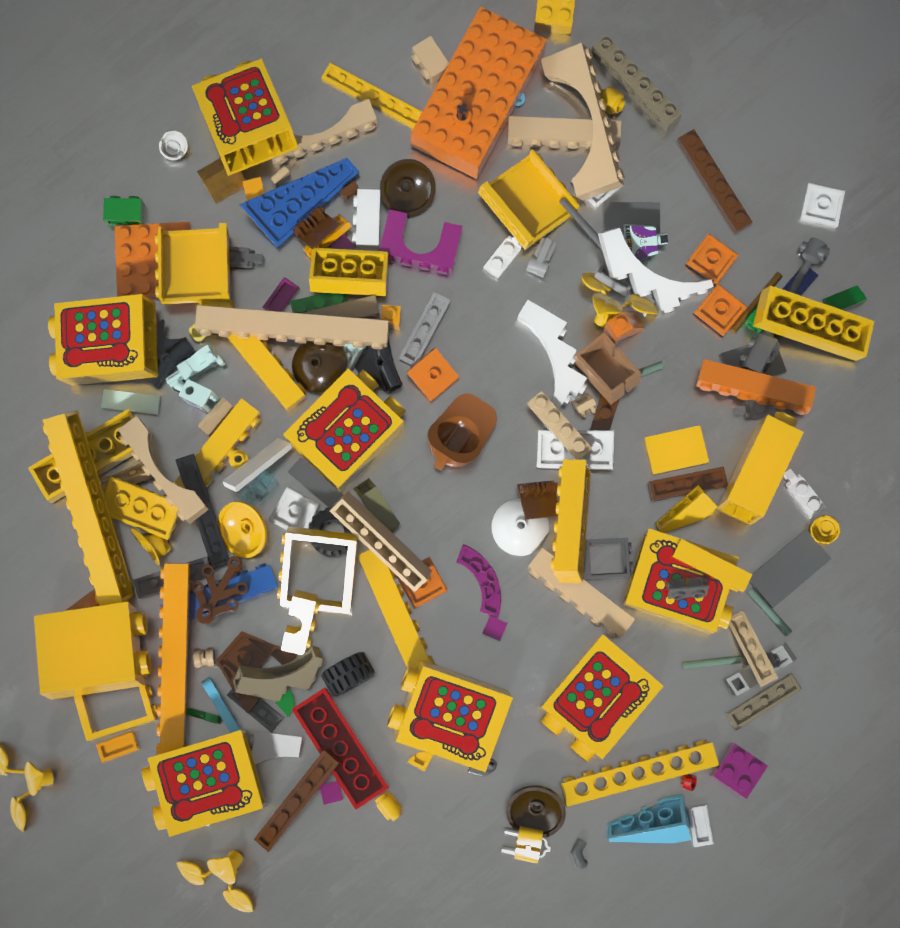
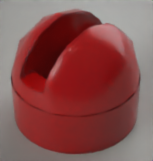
(689, 782)

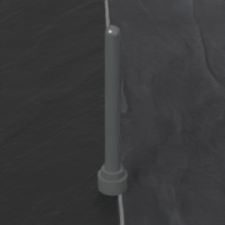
(580, 220)

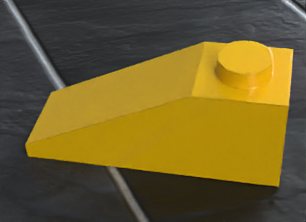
(690, 509)

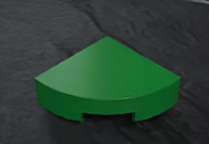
(286, 703)

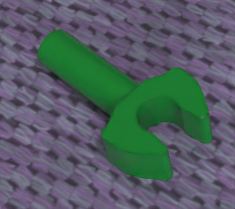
(203, 715)

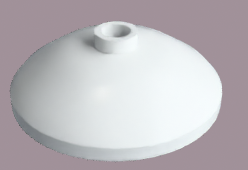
(516, 540)

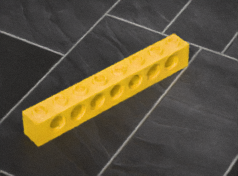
(707, 760)

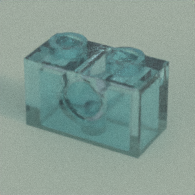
(258, 489)

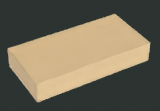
(215, 417)

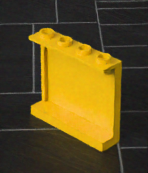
(528, 199)
(193, 265)

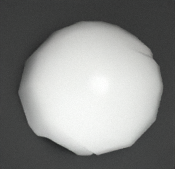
(173, 145)

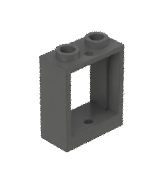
(626, 550)

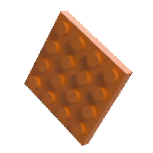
(136, 257)

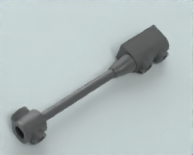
(766, 346)

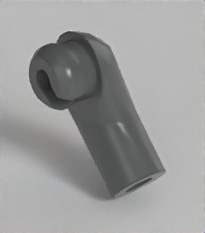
(577, 855)

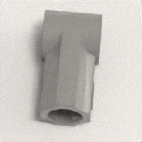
(540, 260)

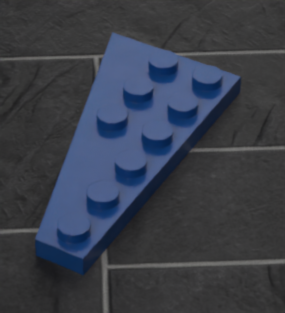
(287, 205)

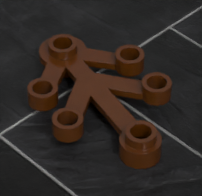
(218, 592)

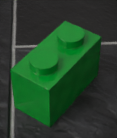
(123, 210)

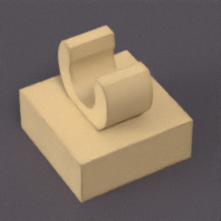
(583, 403)

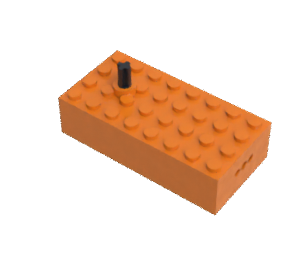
(478, 92)

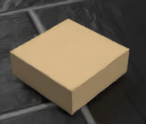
(280, 177)

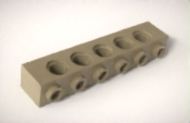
(636, 83)

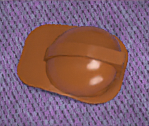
(461, 431)

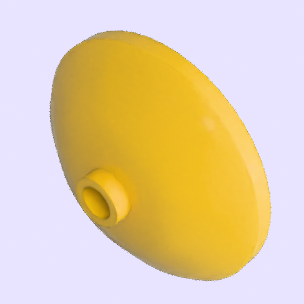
(242, 529)

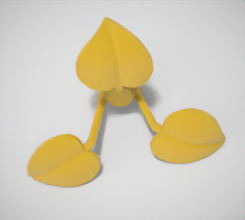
(607, 307)
(35, 780)
(226, 870)

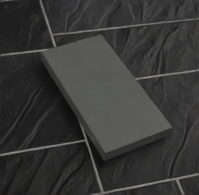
(789, 568)

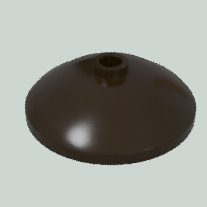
(416, 195)
(318, 378)
(547, 816)

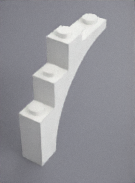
(621, 262)
(549, 330)
(274, 745)

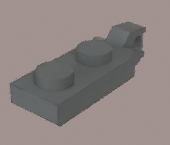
(244, 257)
(756, 411)

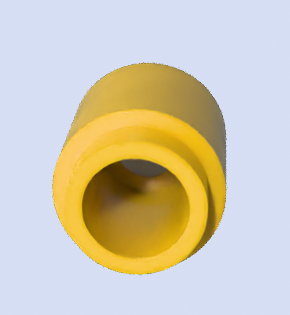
(235, 455)
(389, 806)

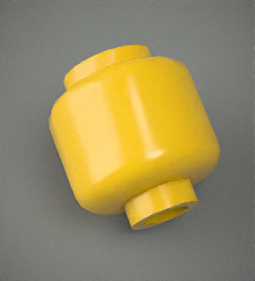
(613, 99)

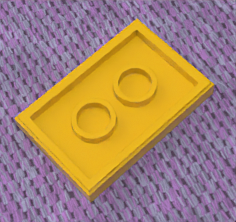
(676, 450)

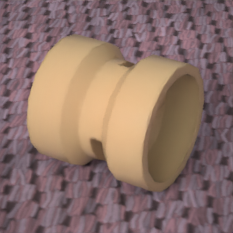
(204, 657)

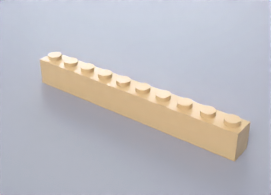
(292, 326)

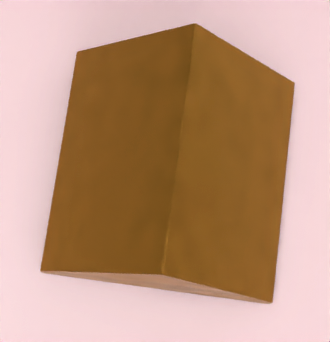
(218, 182)

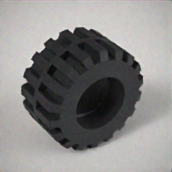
(318, 522)
(348, 674)

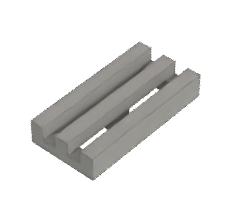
(621, 286)

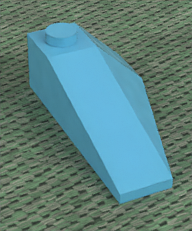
(657, 824)

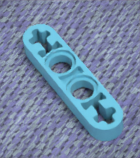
(220, 704)

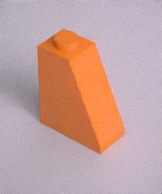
(623, 327)

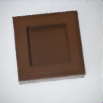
(349, 191)

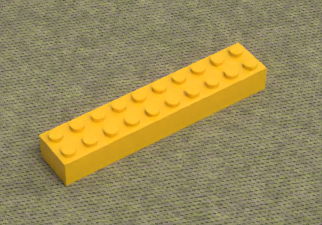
(88, 508)

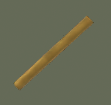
(741, 320)

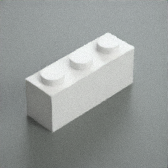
(367, 219)

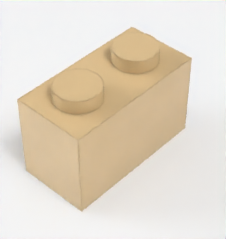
(430, 59)

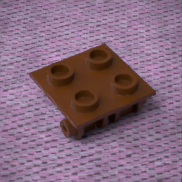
(317, 229)
(538, 499)

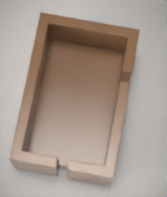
(607, 374)

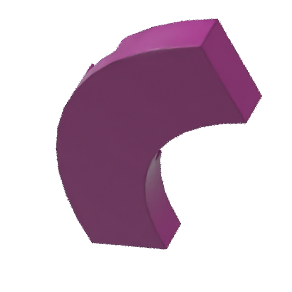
(486, 578)

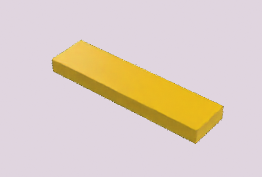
(712, 565)

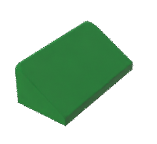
(846, 299)

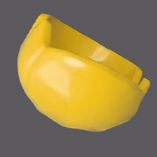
(825, 529)

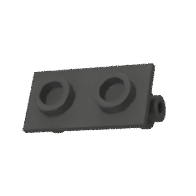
(678, 590)

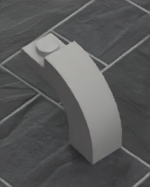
(745, 678)

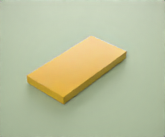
(140, 507)

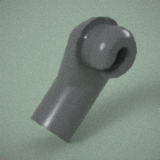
(491, 767)

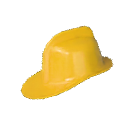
(153, 544)

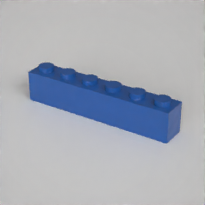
(258, 582)

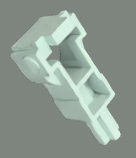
(196, 365)

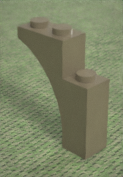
(273, 681)

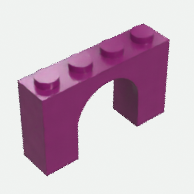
(439, 259)

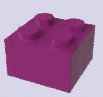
(739, 770)

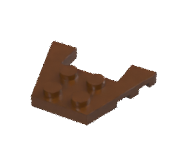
(249, 652)

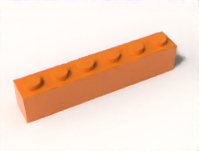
(756, 387)

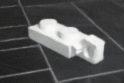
(503, 257)
(803, 494)

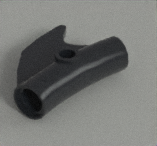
(174, 348)
(384, 374)

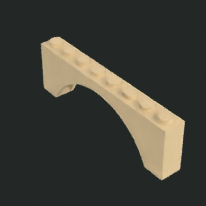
(601, 167)

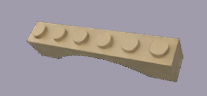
(358, 118)
(185, 500)

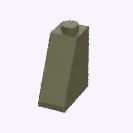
(376, 504)

